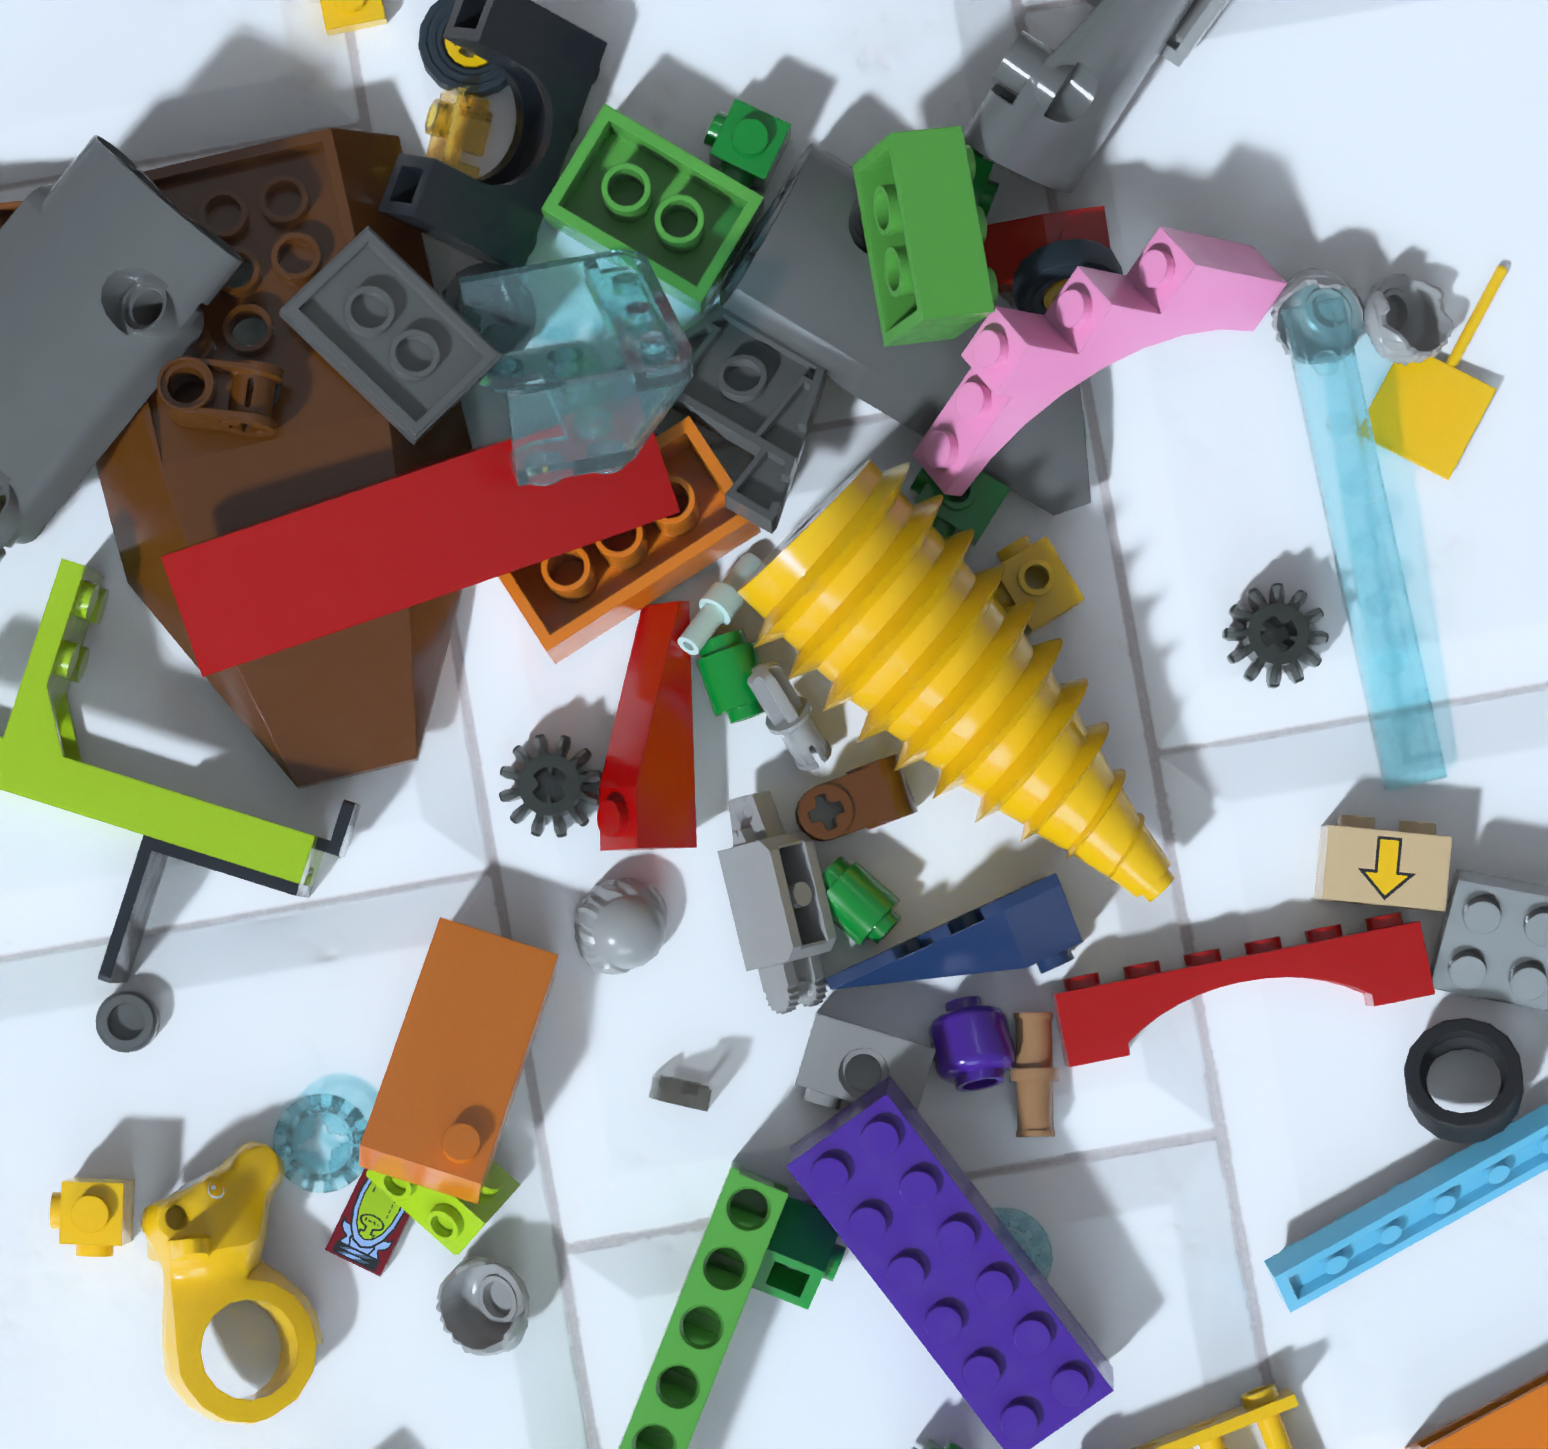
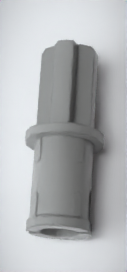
(788, 715)

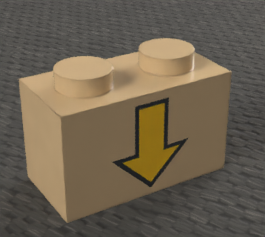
(1383, 866)

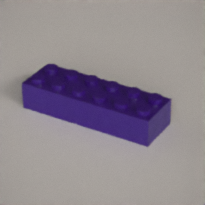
(951, 1268)

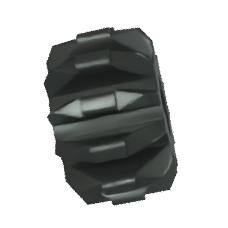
(1278, 614)
(530, 786)

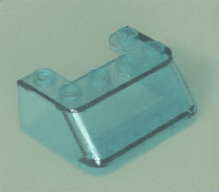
(599, 346)

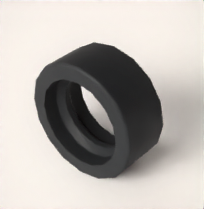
(1460, 1035)

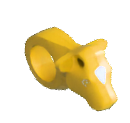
(211, 1256)

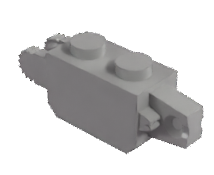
(777, 903)

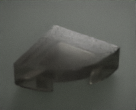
(680, 1092)

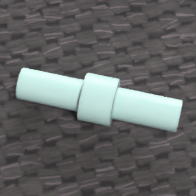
(718, 606)

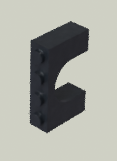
(550, 76)

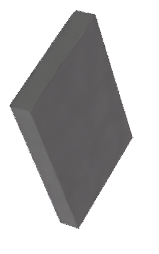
(390, 335)

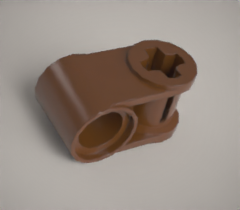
(226, 395)
(866, 799)

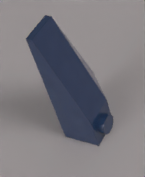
(1002, 935)

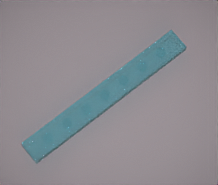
(1363, 543)

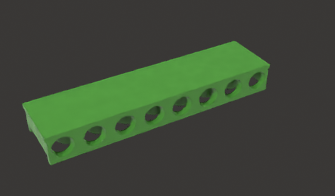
(706, 1312)

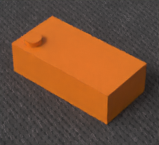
(604, 583)
(458, 1060)

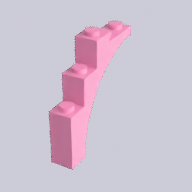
(1030, 359)

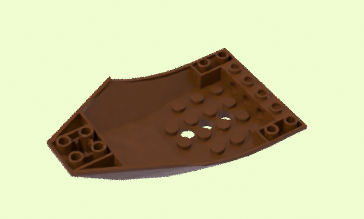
(288, 210)

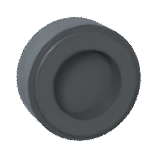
(127, 1021)

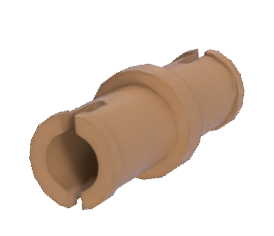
(1034, 1074)

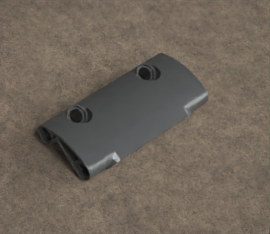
(92, 307)

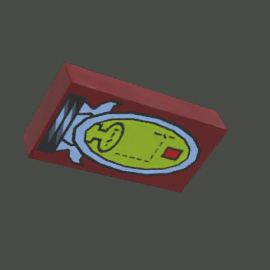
(368, 1228)

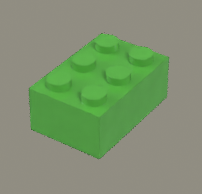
(654, 199)
(924, 235)

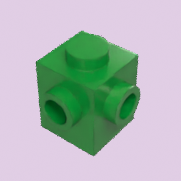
(747, 144)
(963, 512)
(803, 1242)

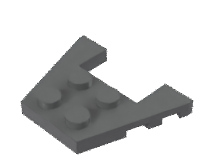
(757, 399)

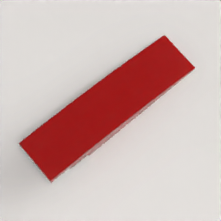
(396, 548)

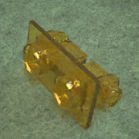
(458, 128)

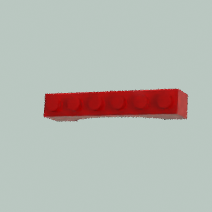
(1382, 963)

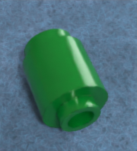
(724, 669)
(859, 902)

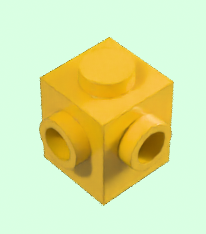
(1038, 575)
(94, 1214)

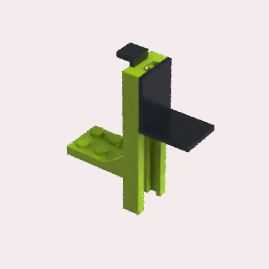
(46, 765)

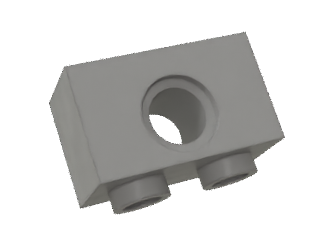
(836, 1042)

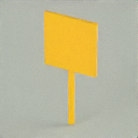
(1432, 407)

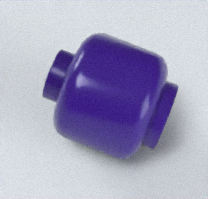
(971, 1044)

